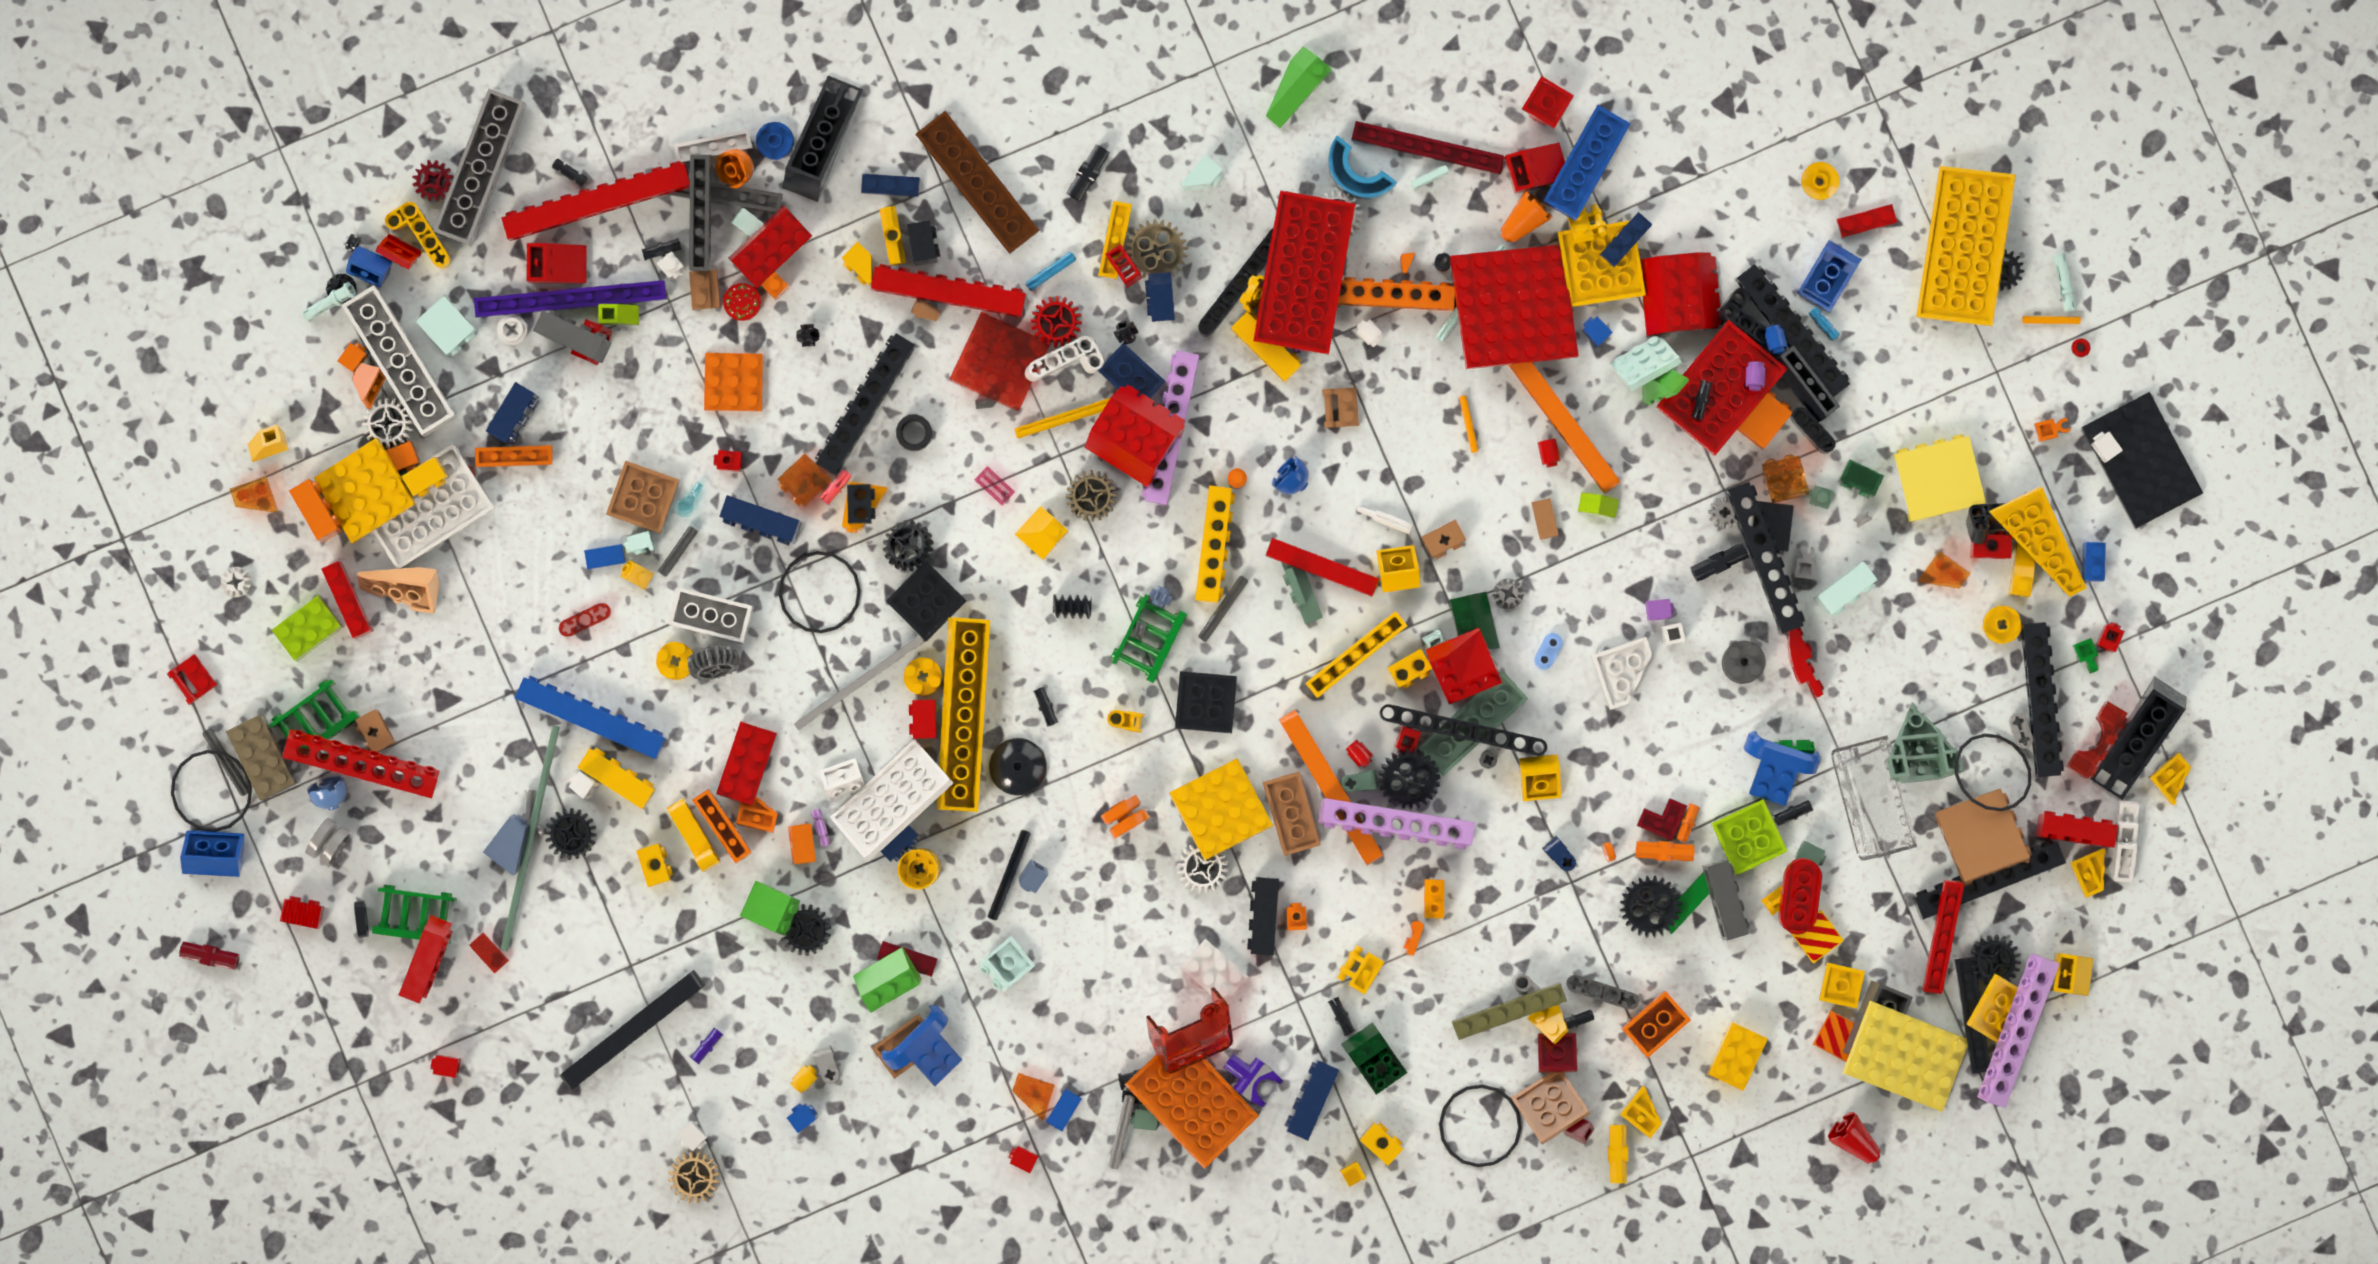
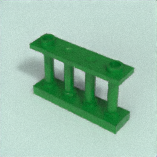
(1159, 654)
(332, 728)
(403, 930)

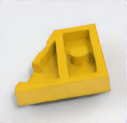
(2090, 872)
(1642, 1113)

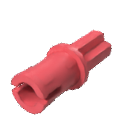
(835, 487)

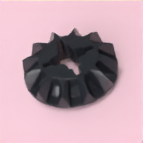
(335, 282)

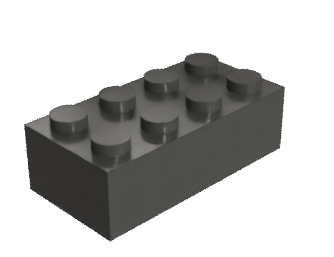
(1881, 995)

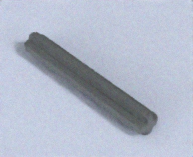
(1223, 608)
(226, 763)

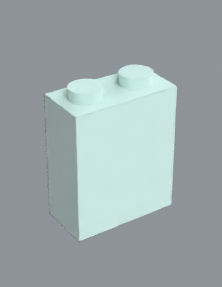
(446, 326)

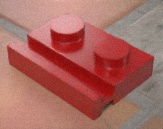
(398, 251)

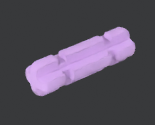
(820, 827)

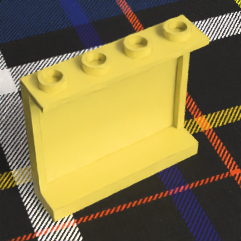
(1939, 477)

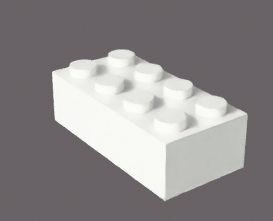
(711, 615)

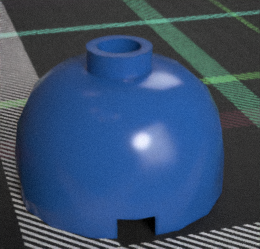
(1292, 477)

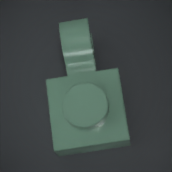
(1820, 497)

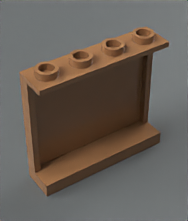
(1982, 838)

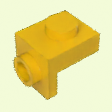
(636, 574)

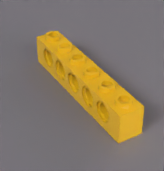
(1215, 495)
(1356, 654)

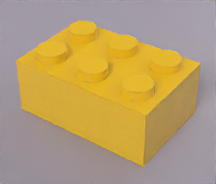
(1737, 1056)

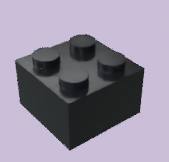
(922, 243)

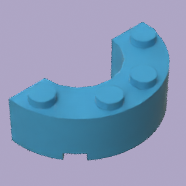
(1351, 183)

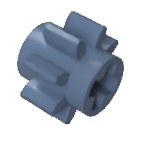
(1160, 597)

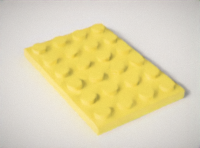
(1906, 1056)

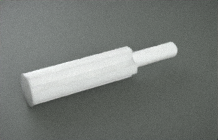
(1387, 520)

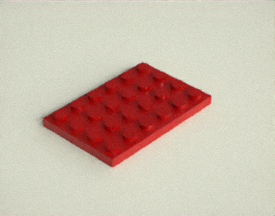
(1729, 399)

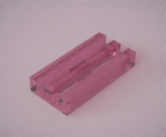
(1006, 496)

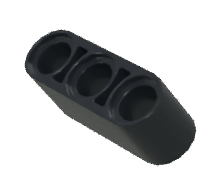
(1821, 435)

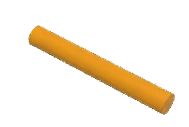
(2051, 320)
(1468, 424)

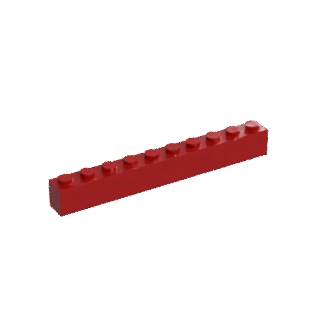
(597, 201)

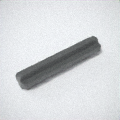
(677, 551)

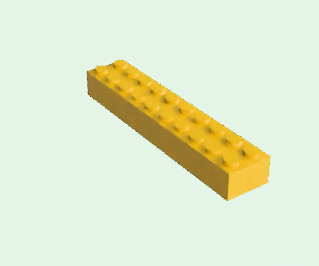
(963, 712)

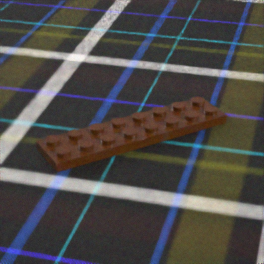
(977, 182)

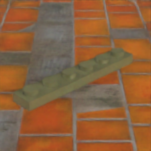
(1509, 1011)

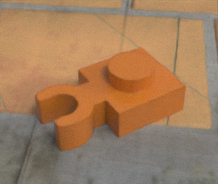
(2048, 429)

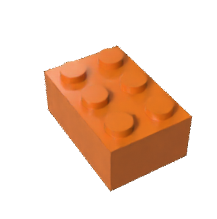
(316, 510)
(1655, 1024)

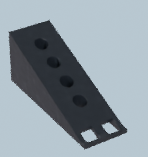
(817, 150)
(2157, 696)

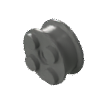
(1754, 659)

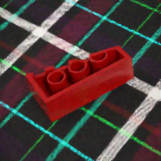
(2076, 830)

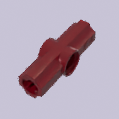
(209, 955)

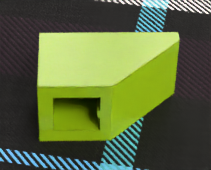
(618, 314)

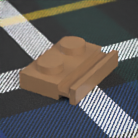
(704, 289)

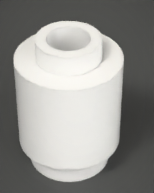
(1369, 332)

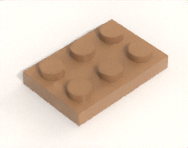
(894, 1040)

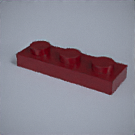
(923, 963)

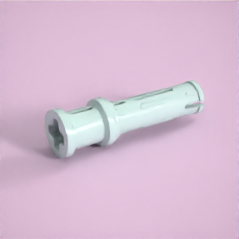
(335, 298)

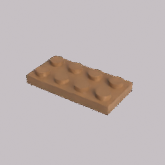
(1291, 813)

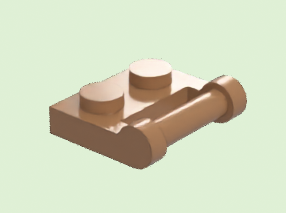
(1346, 407)

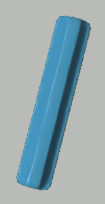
(1050, 271)

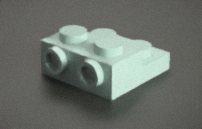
(1006, 964)

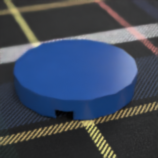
(774, 140)

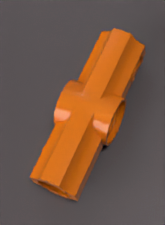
(1664, 851)

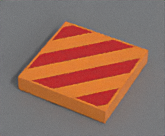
(1834, 1035)

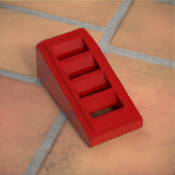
(1133, 278)

